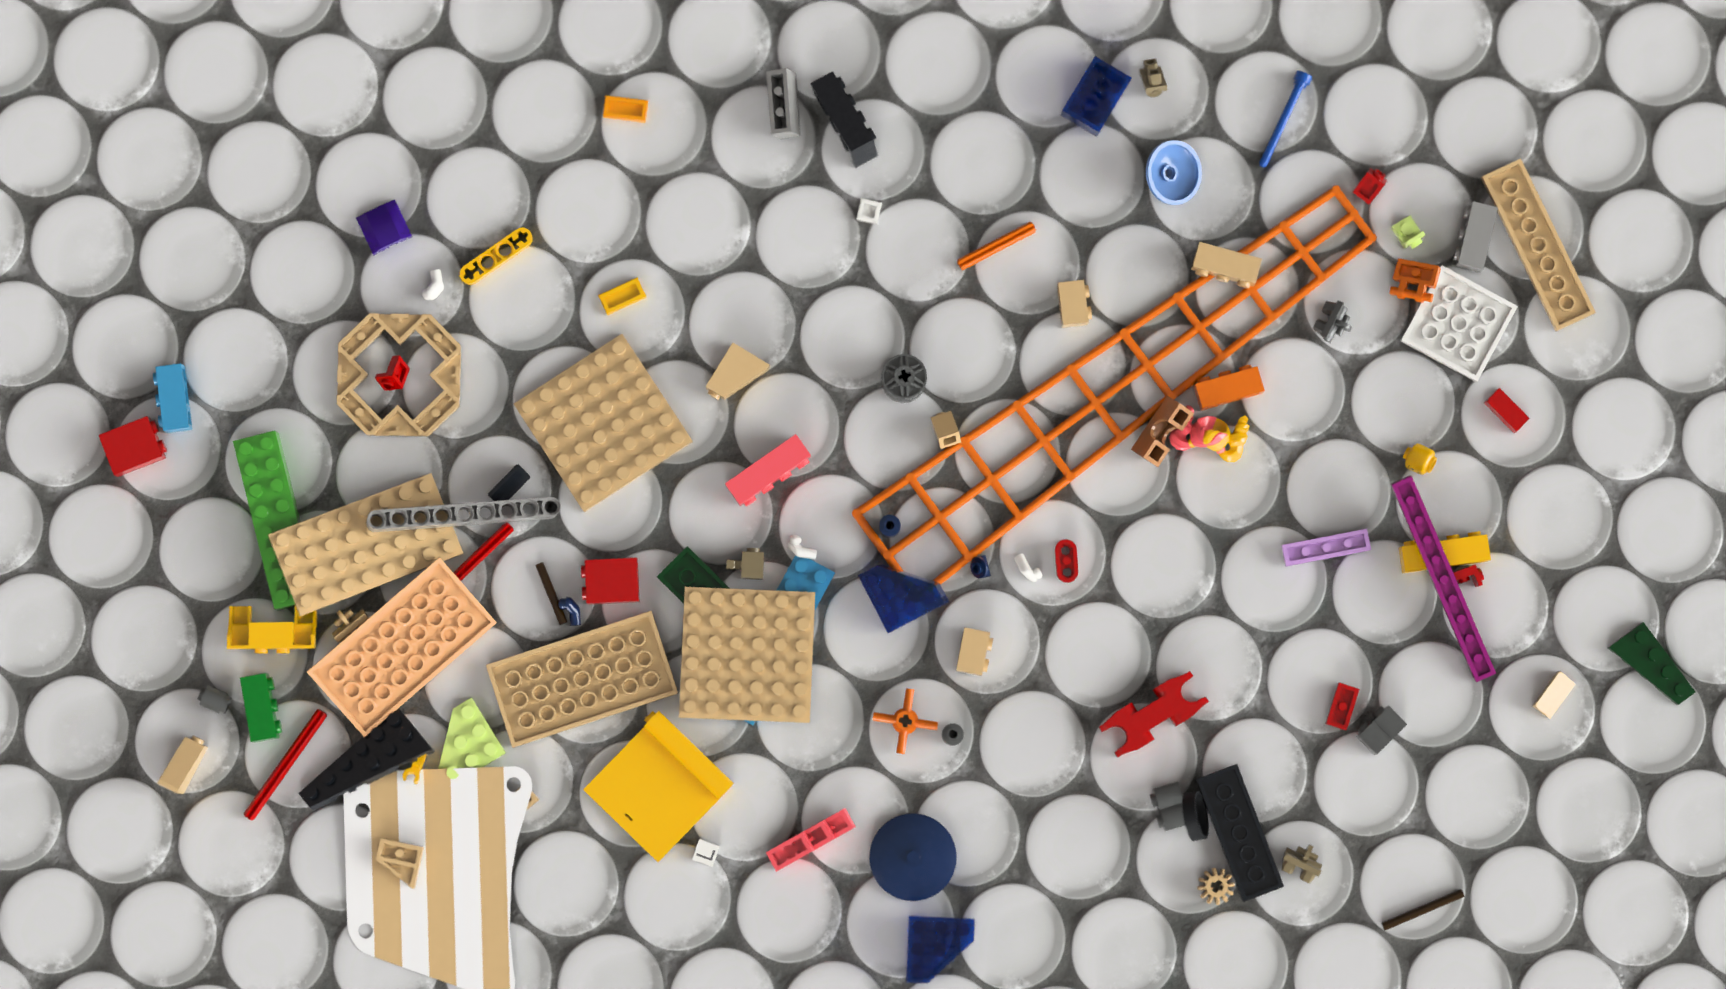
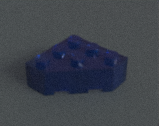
(901, 595)
(935, 944)

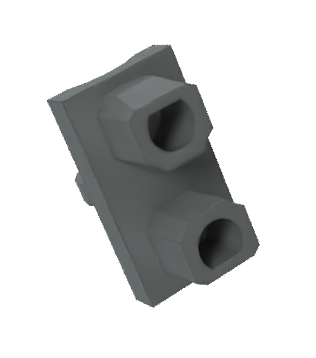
(1336, 323)

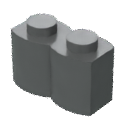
(1381, 729)
(1169, 804)

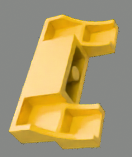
(270, 635)

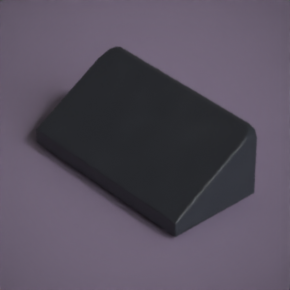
(509, 484)

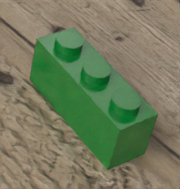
(260, 707)

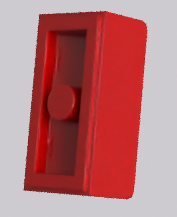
(1506, 410)

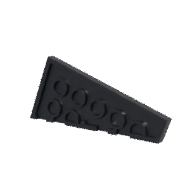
(369, 759)

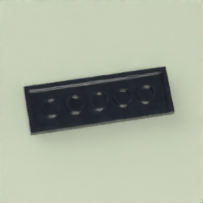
(1239, 833)

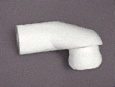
(435, 287)
(1025, 569)

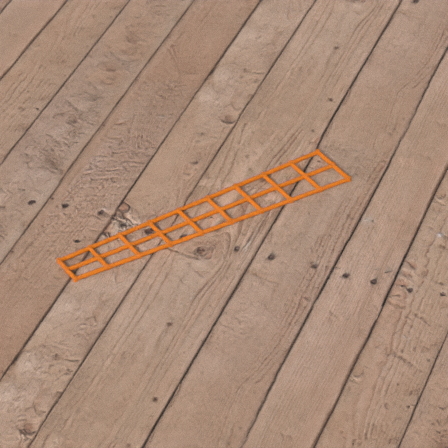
(1096, 402)

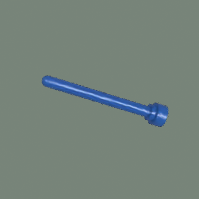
(1301, 81)

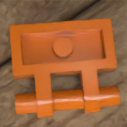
(1417, 274)

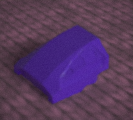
(383, 226)

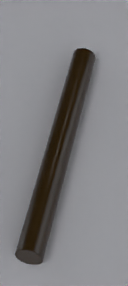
(1422, 909)

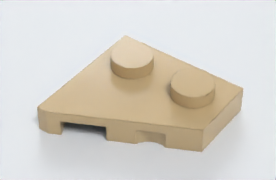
(401, 859)

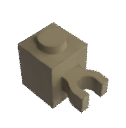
(751, 565)

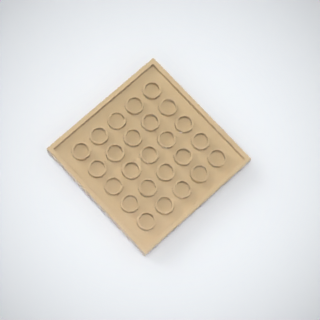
(603, 422)
(747, 654)

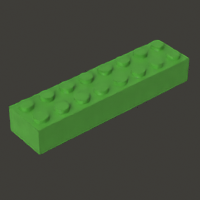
(269, 501)

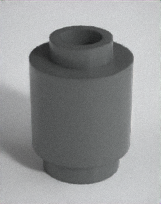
(214, 699)
(945, 734)

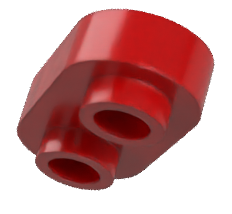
(1066, 561)

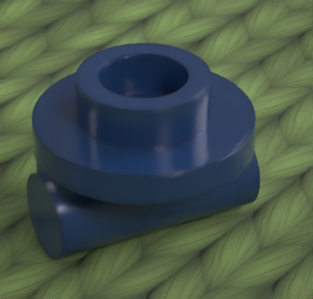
(979, 567)

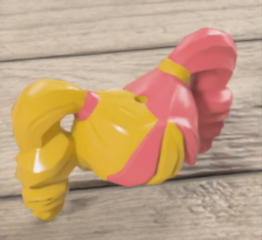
(1213, 434)

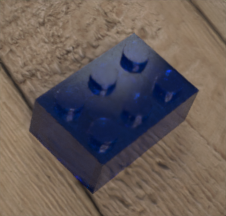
(1096, 96)

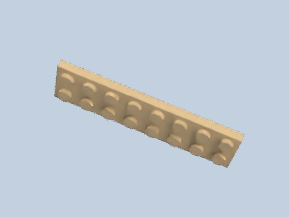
(1538, 245)

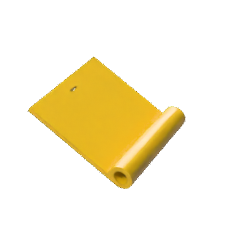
(658, 785)

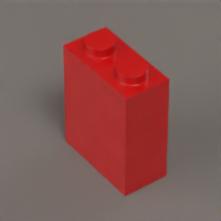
(133, 446)
(610, 581)

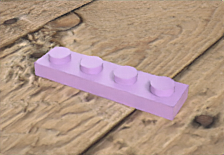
(1326, 547)

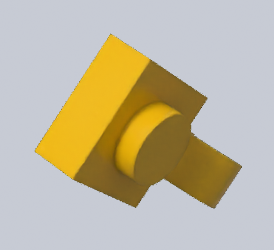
(415, 769)

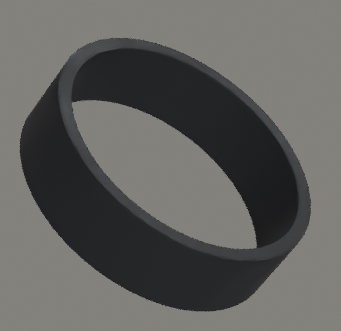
(1195, 816)

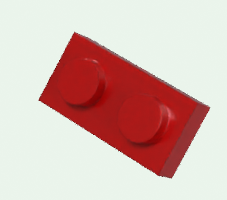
(1342, 706)

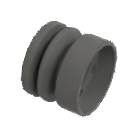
(898, 389)

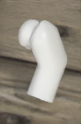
(800, 551)

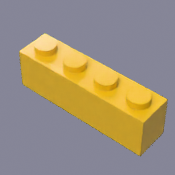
(1457, 550)

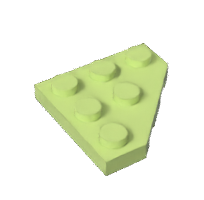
(469, 740)

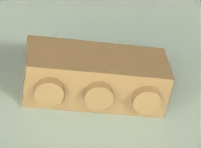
(1226, 265)

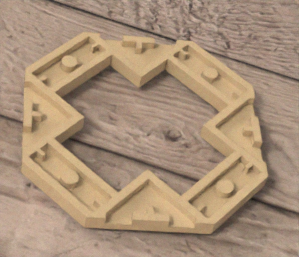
(351, 374)

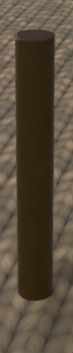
(551, 593)

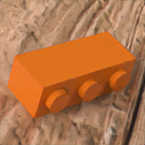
(1228, 387)

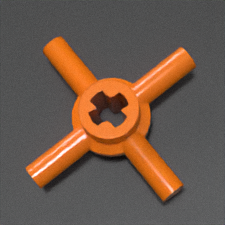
(904, 731)

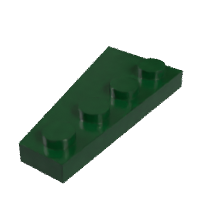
(1651, 661)

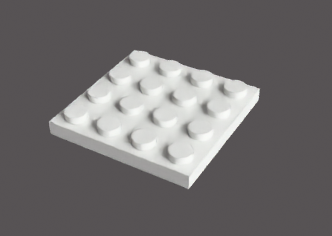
(1459, 324)

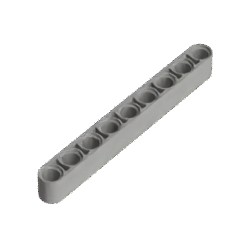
(452, 513)

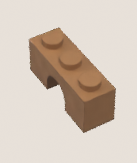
(1168, 417)

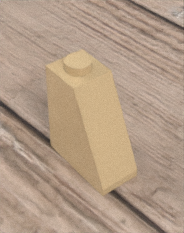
(735, 372)
(183, 765)

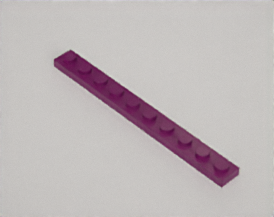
(1443, 578)

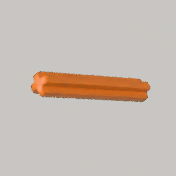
(996, 245)

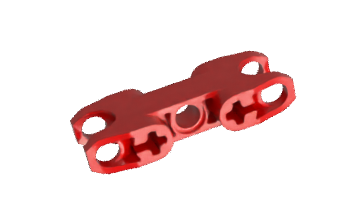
(1168, 705)

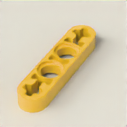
(498, 259)

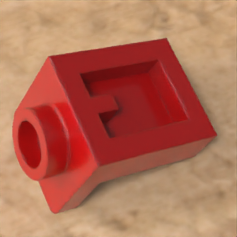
(1370, 185)
(395, 375)
(1463, 575)

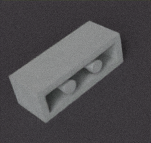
(783, 103)
(1475, 236)

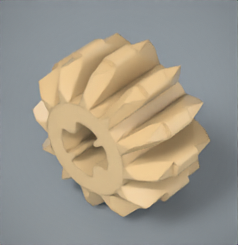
(1213, 879)

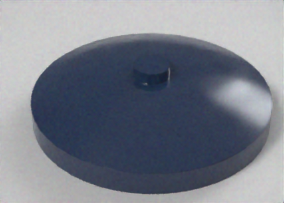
(912, 857)

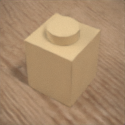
(945, 429)

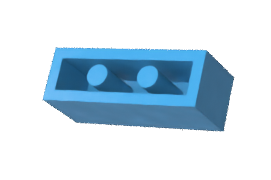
(172, 398)

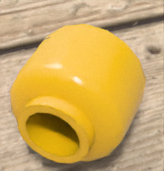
(1420, 459)

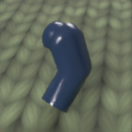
(573, 609)

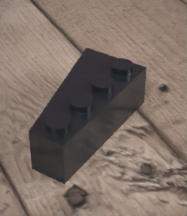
(845, 118)

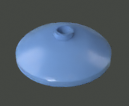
(1182, 170)

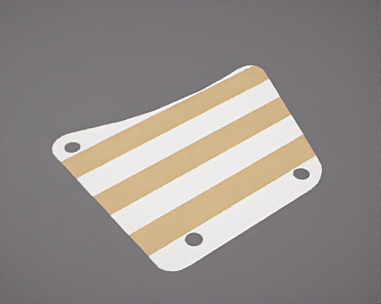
(461, 904)

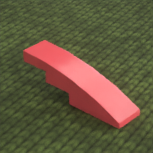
(810, 839)

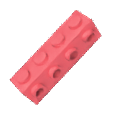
(768, 470)

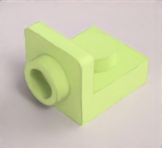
(1408, 232)

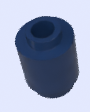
(889, 533)

